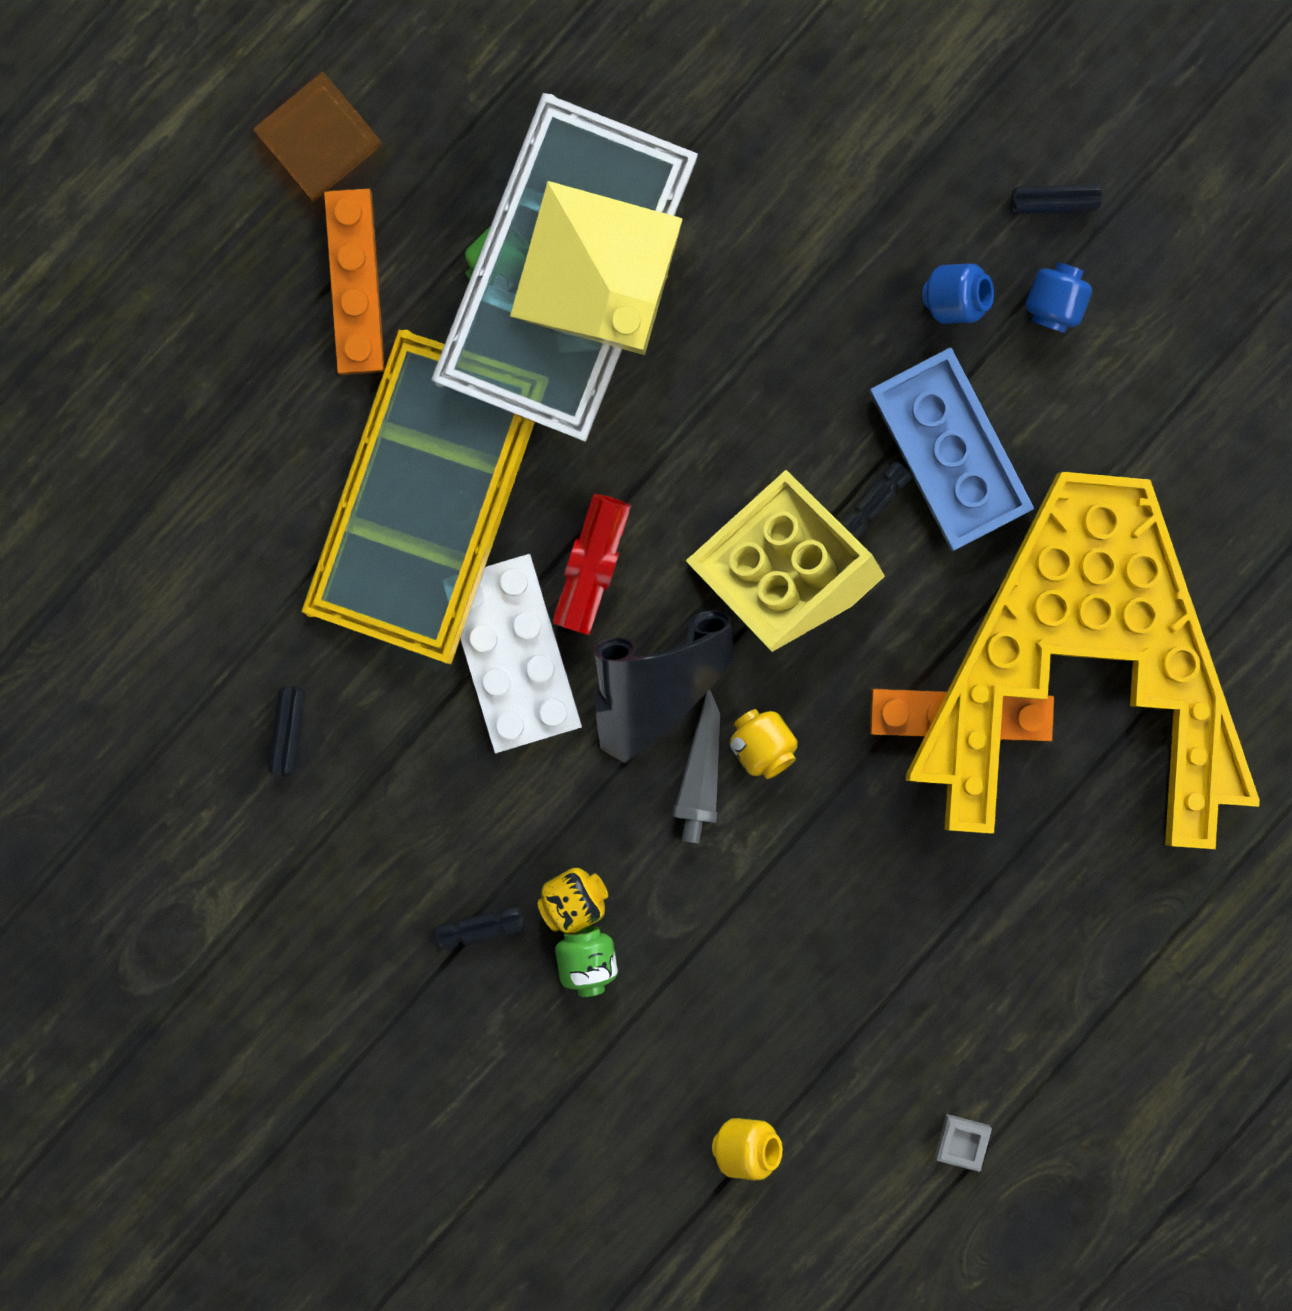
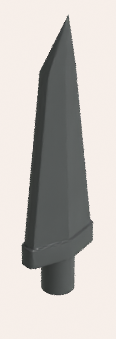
(699, 784)

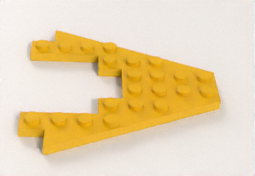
(1102, 586)

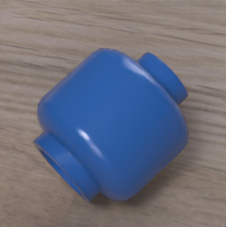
(958, 293)
(1059, 297)

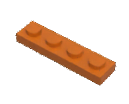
(354, 281)
(913, 712)

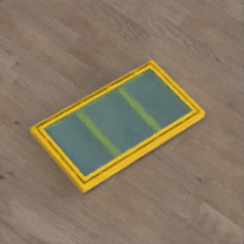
(418, 508)

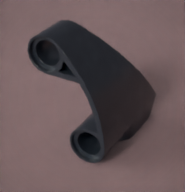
(650, 693)

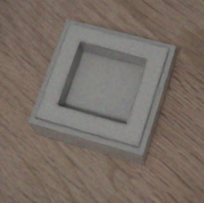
(963, 1142)

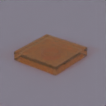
(318, 136)

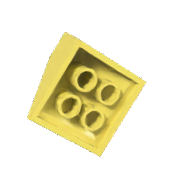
(596, 267)
(785, 564)

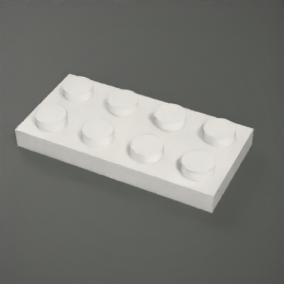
(517, 658)

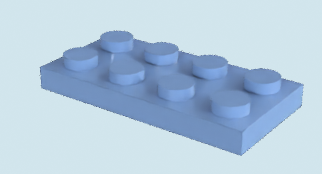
(951, 449)

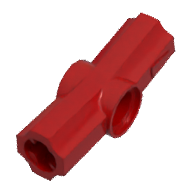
(591, 563)

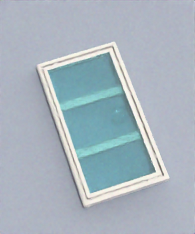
(521, 364)

